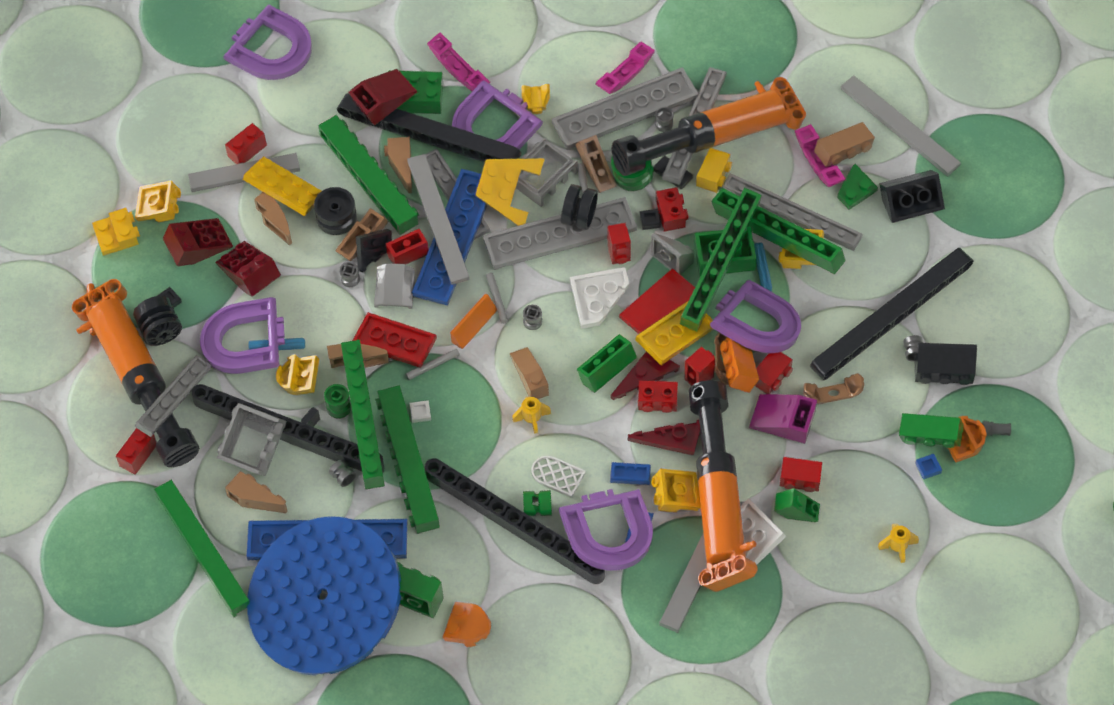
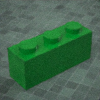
(606, 363)
(931, 430)

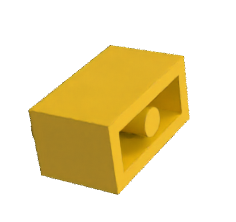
(713, 170)

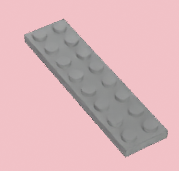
(625, 108)
(552, 236)

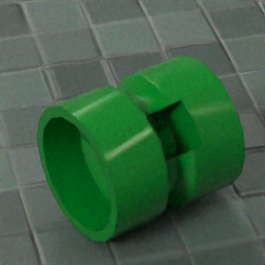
(337, 401)
(544, 503)

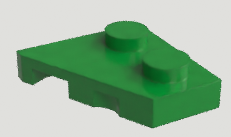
(856, 188)

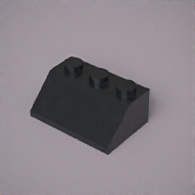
(912, 195)
(945, 363)

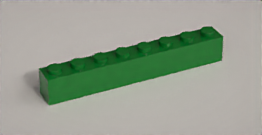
(368, 174)
(785, 234)
(720, 259)
(362, 414)
(408, 460)

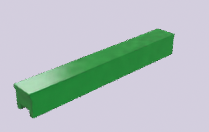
(202, 548)

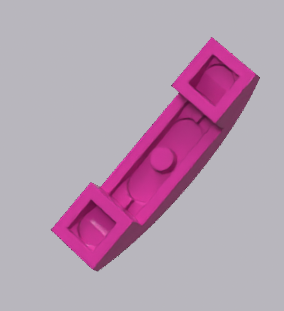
(455, 63)
(627, 69)
(807, 140)

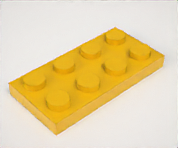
(282, 185)
(670, 338)

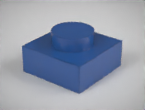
(928, 466)

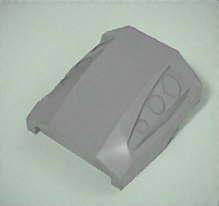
(394, 285)

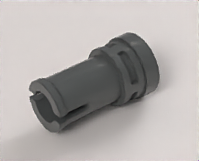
(997, 428)

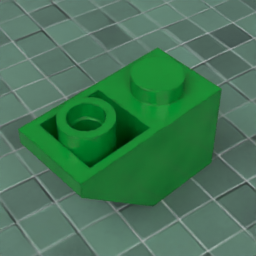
(796, 506)

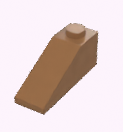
(398, 152)
(596, 163)
(530, 373)

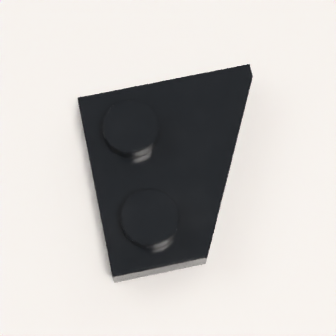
(371, 247)

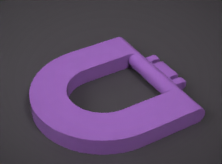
(271, 68)
(481, 98)
(237, 314)
(751, 338)
(609, 557)

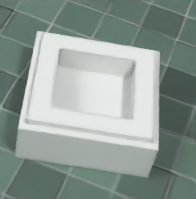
(420, 411)

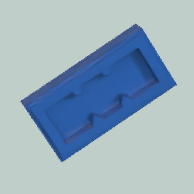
(630, 473)

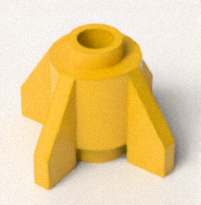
(536, 97)
(531, 411)
(899, 540)

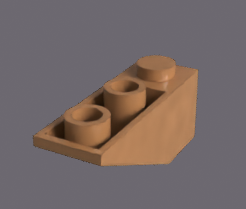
(250, 494)

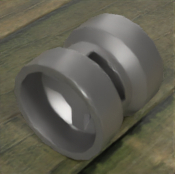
(664, 119)
(349, 274)
(530, 321)
(911, 345)
(342, 473)

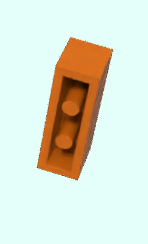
(739, 365)

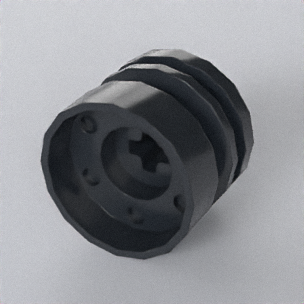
(157, 320)

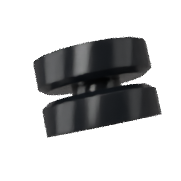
(579, 206)
(335, 210)

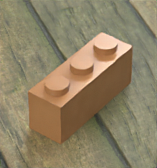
(844, 144)

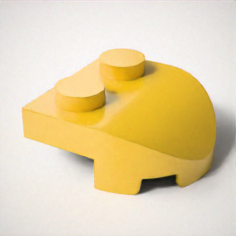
(298, 374)

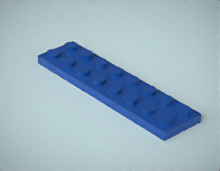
(465, 216)
(264, 533)

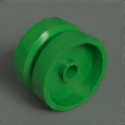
(634, 181)

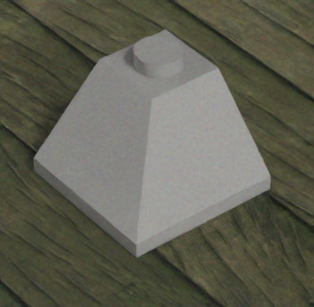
(671, 253)

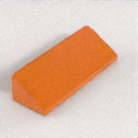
(473, 321)

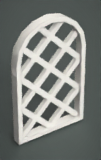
(559, 489)

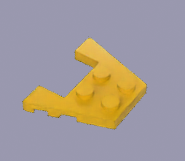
(499, 184)

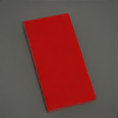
(658, 301)
(400, 340)

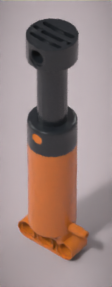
(714, 126)
(133, 364)
(719, 494)

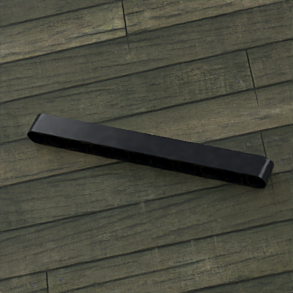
(434, 133)
(891, 314)
(293, 436)
(509, 512)

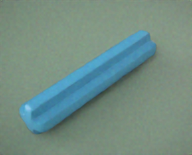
(762, 266)
(290, 344)

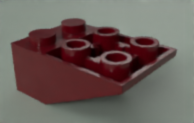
(382, 94)
(196, 240)
(249, 268)

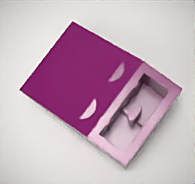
(784, 416)

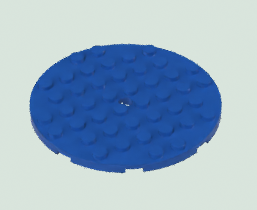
(345, 626)

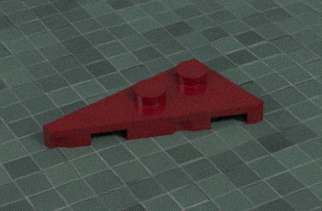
(644, 370)
(675, 438)

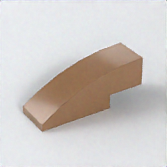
(273, 216)
(370, 223)
(371, 355)

